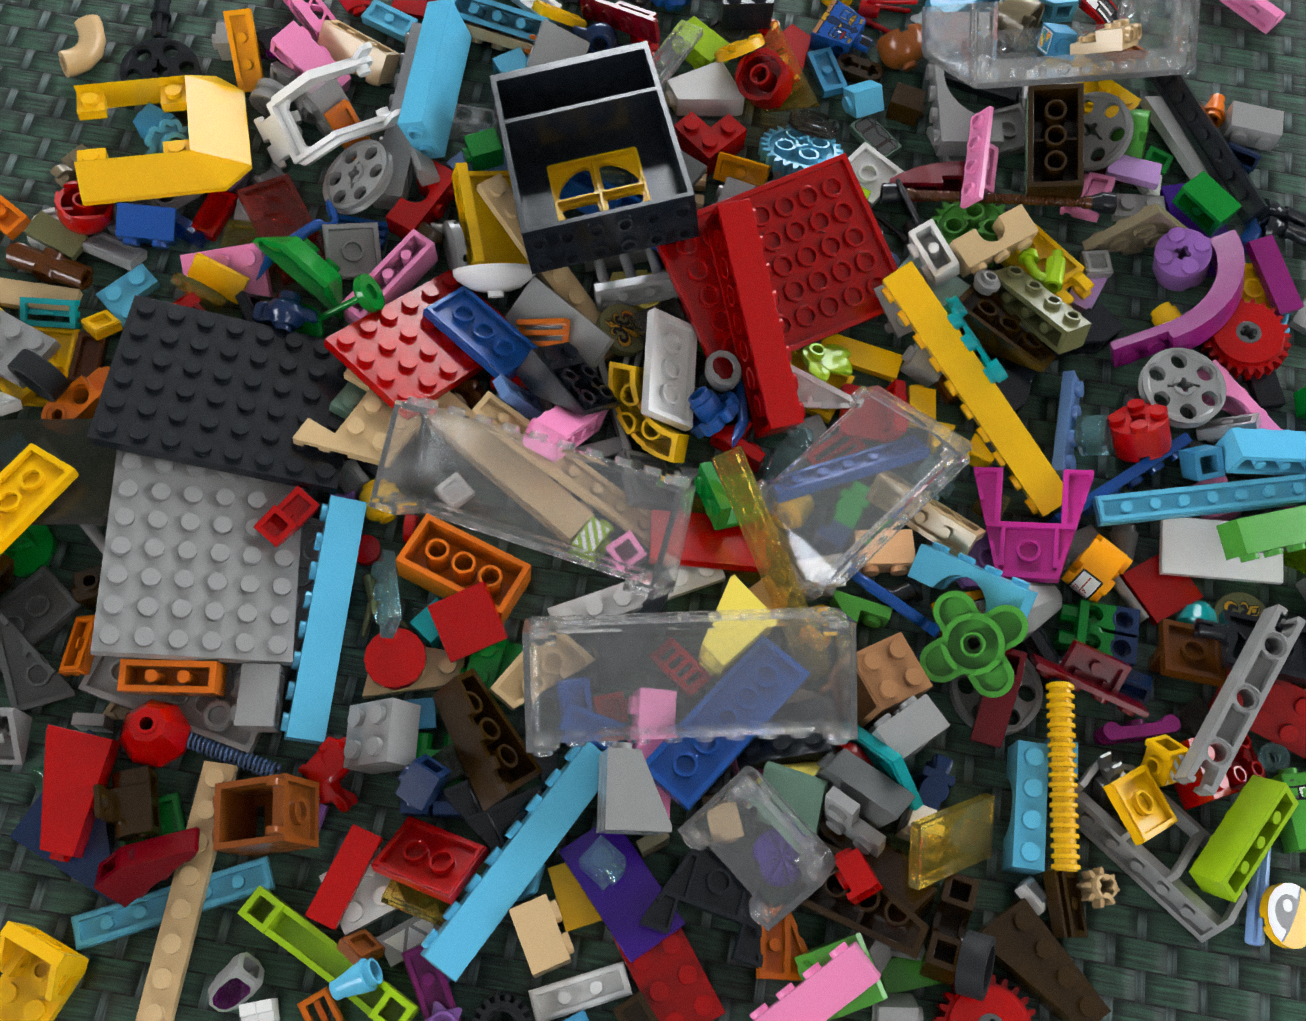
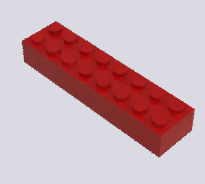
(754, 318)

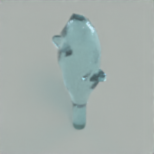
(788, 450)

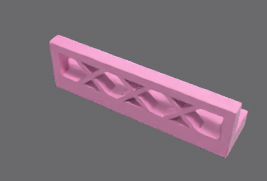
(1257, 12)
(304, 13)

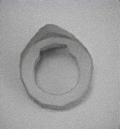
(714, 379)

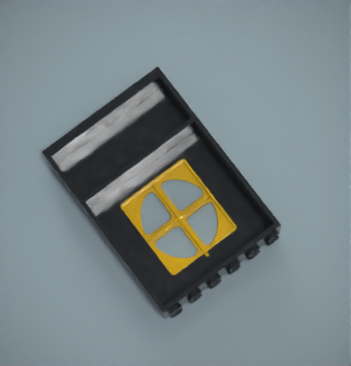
(586, 117)

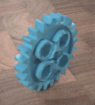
(793, 151)

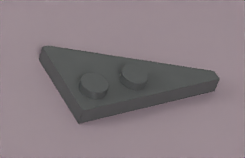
(26, 672)

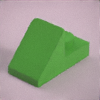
(870, 613)

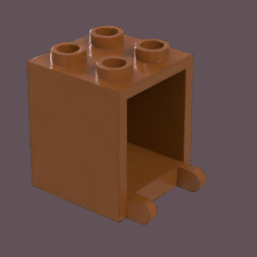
(289, 818)

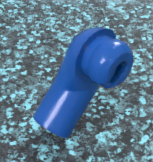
(1251, 232)

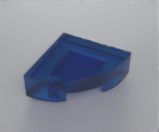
(188, 233)

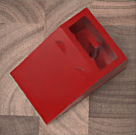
(1240, 771)

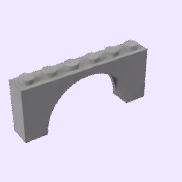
(951, 119)

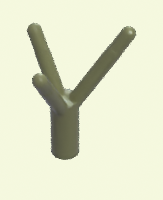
(371, 607)

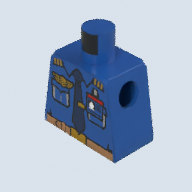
(840, 30)

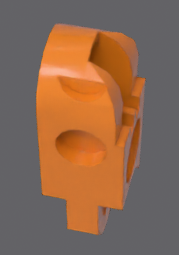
(72, 402)

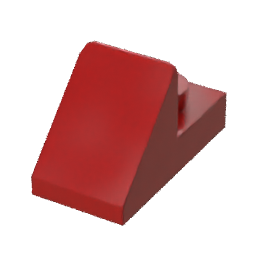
(723, 441)

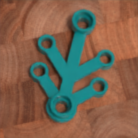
(956, 311)

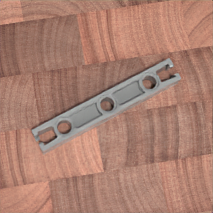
(1228, 720)

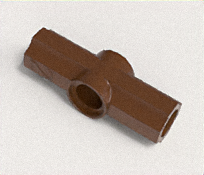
(49, 266)

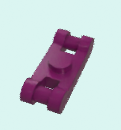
(1135, 731)

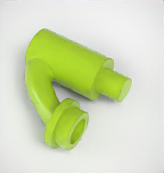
(1054, 270)

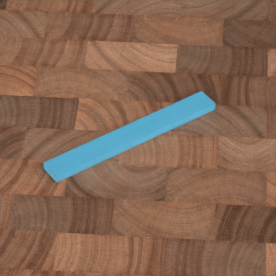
(1200, 500)

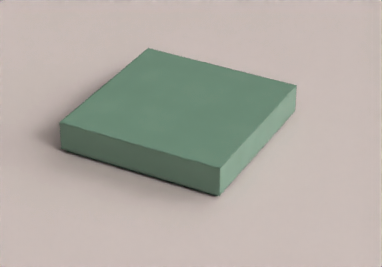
(800, 791)

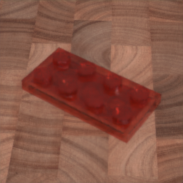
(277, 212)

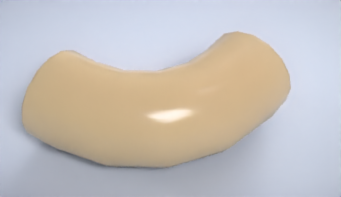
(88, 48)

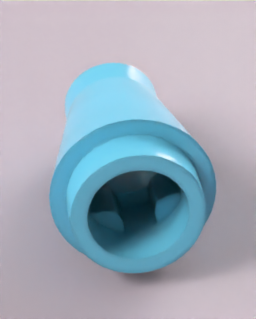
(358, 979)

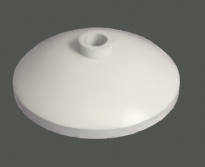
(493, 277)

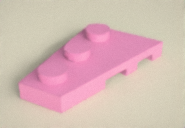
(241, 258)

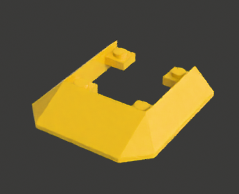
(205, 163)

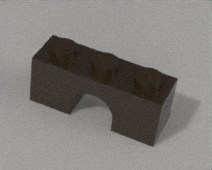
(949, 927)

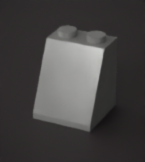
(628, 794)

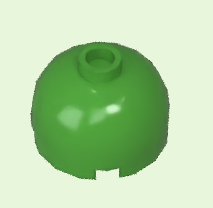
(1141, 122)

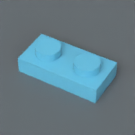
(388, 20)

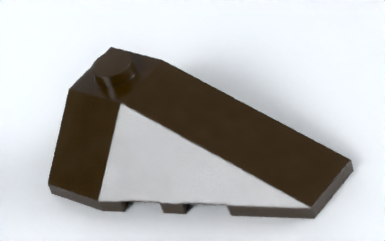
(1001, 332)
(877, 917)

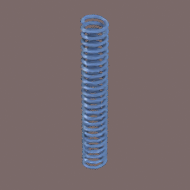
(226, 751)

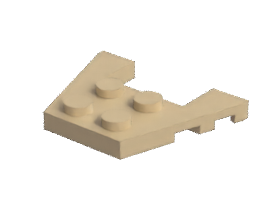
(360, 434)

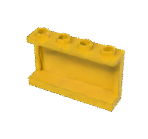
(483, 233)

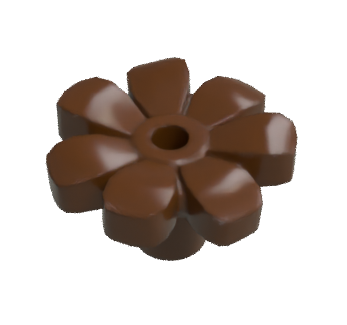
(470, 391)

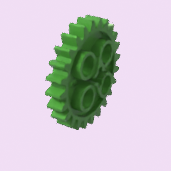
(956, 221)

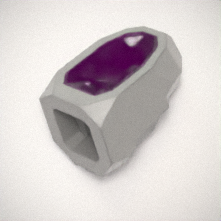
(236, 983)

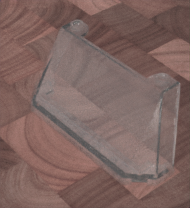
(859, 486)

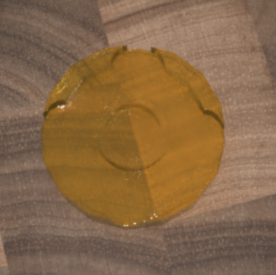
(204, 292)

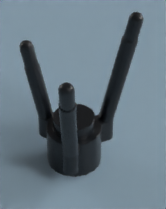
(910, 224)

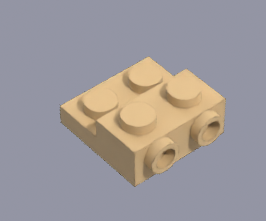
(1114, 37)

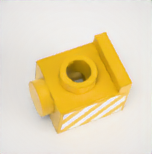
(1163, 758)

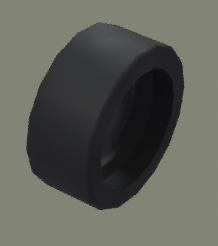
(38, 375)
(975, 965)

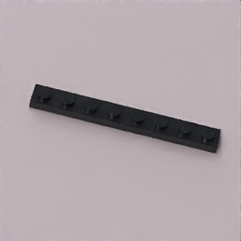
(1210, 145)

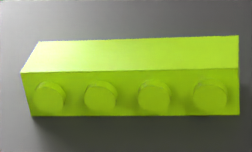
(1243, 838)

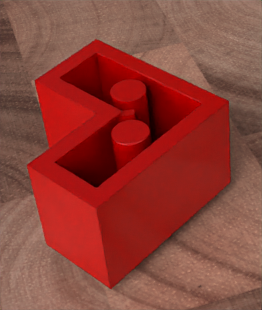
(706, 142)

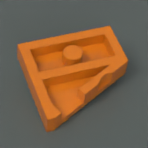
(779, 949)

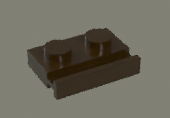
(1065, 904)

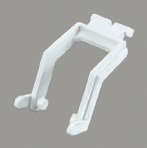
(283, 132)

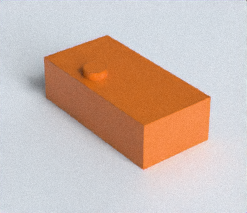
(453, 560)

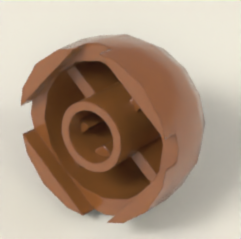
(901, 49)

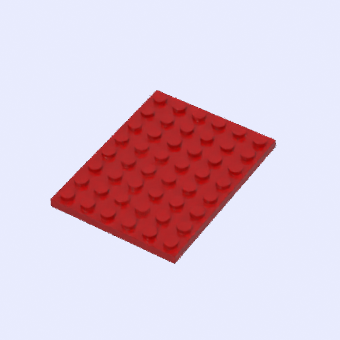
(820, 252)

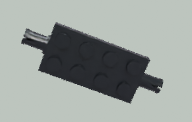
(1233, 634)

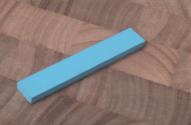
(147, 912)

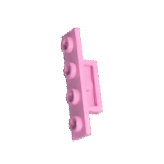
(980, 159)

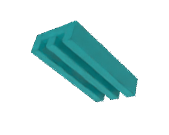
(73, 313)

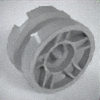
(262, 94)

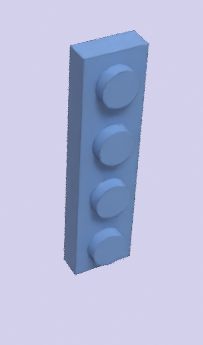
(1068, 410)

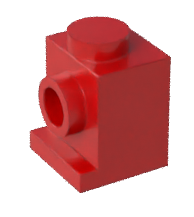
(856, 875)

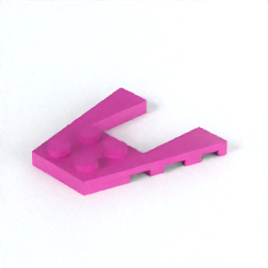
(1031, 548)

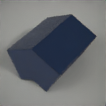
(1245, 155)
(1137, 686)

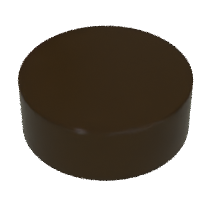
(431, 233)

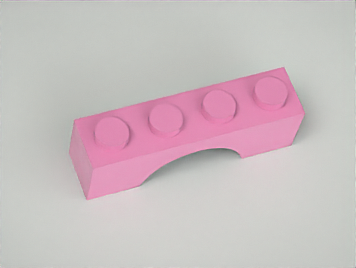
(1237, 399)

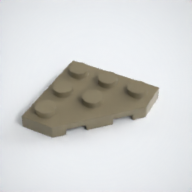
(1134, 233)

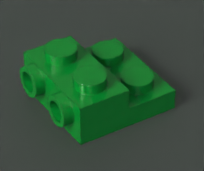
(493, 662)

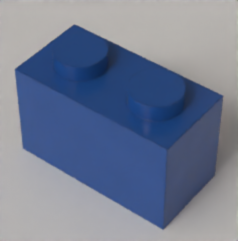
(146, 225)

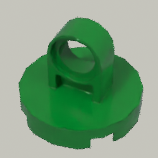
(32, 550)

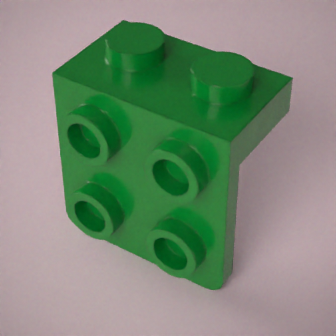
(714, 497)

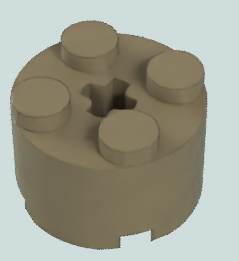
(1019, 14)

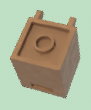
(887, 678)

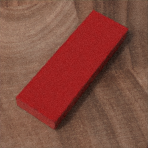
(344, 877)

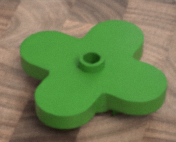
(985, 666)

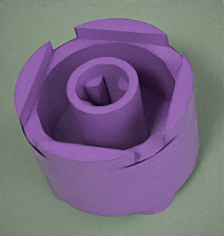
(1181, 259)

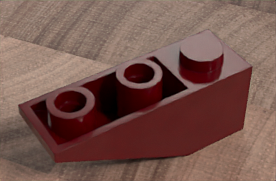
(994, 713)
(141, 865)

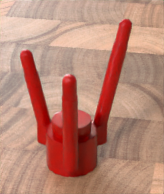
(870, 9)

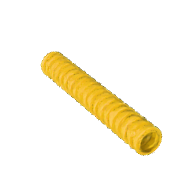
(1062, 776)

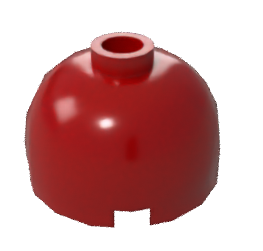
(80, 218)

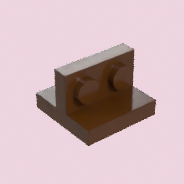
(1187, 656)

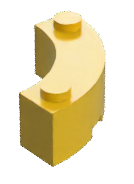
(651, 434)

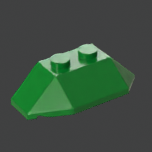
(306, 267)

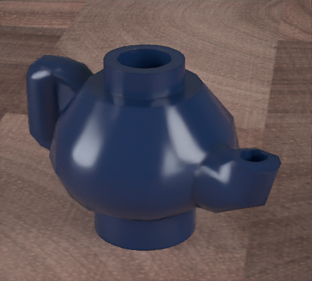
(600, 36)
(284, 312)

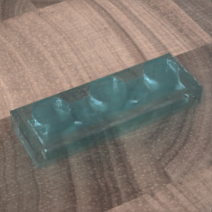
(386, 594)

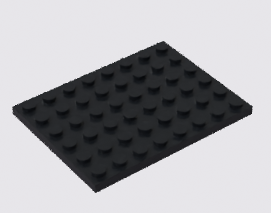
(220, 395)

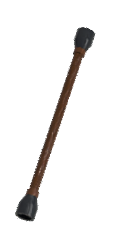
(1101, 203)

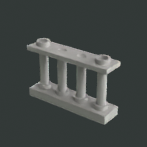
(633, 289)

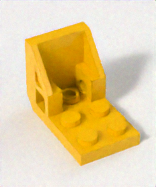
(36, 973)

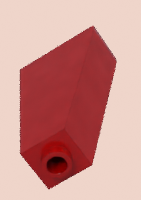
(71, 769)

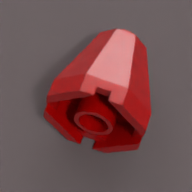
(155, 733)

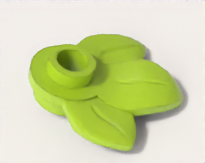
(826, 360)

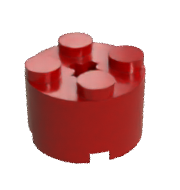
(776, 74)
(1140, 431)

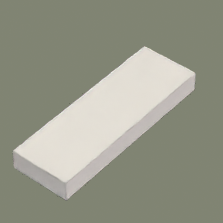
(580, 992)

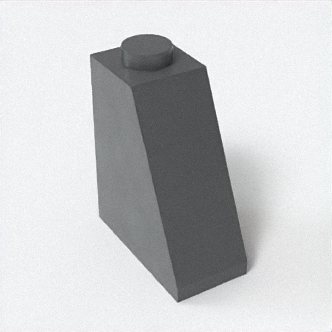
(878, 795)

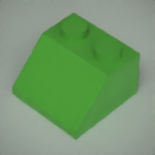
(871, 996)

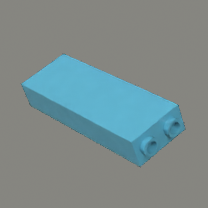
(435, 79)

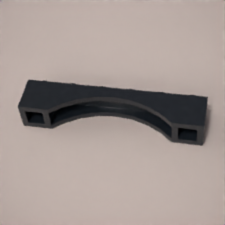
(1103, 330)

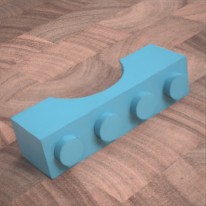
(939, 568)
(1026, 833)

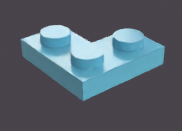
(120, 294)

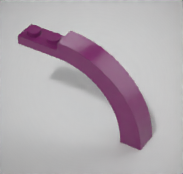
(1202, 320)

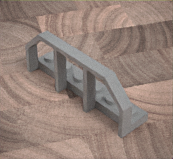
(1147, 869)

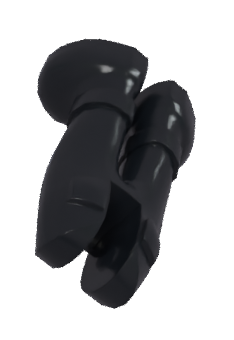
(1283, 222)

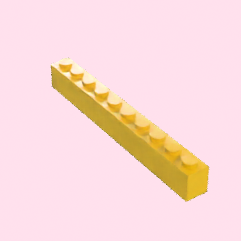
(980, 398)

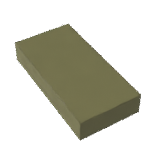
(55, 235)

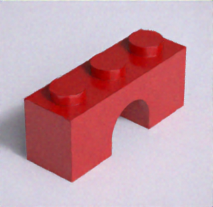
(409, 215)

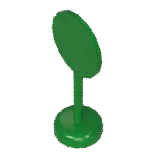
(366, 293)

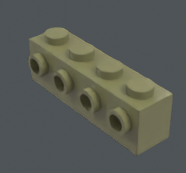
(1041, 310)

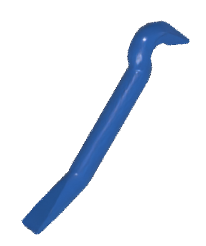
(305, 232)
(742, 415)
(896, 603)

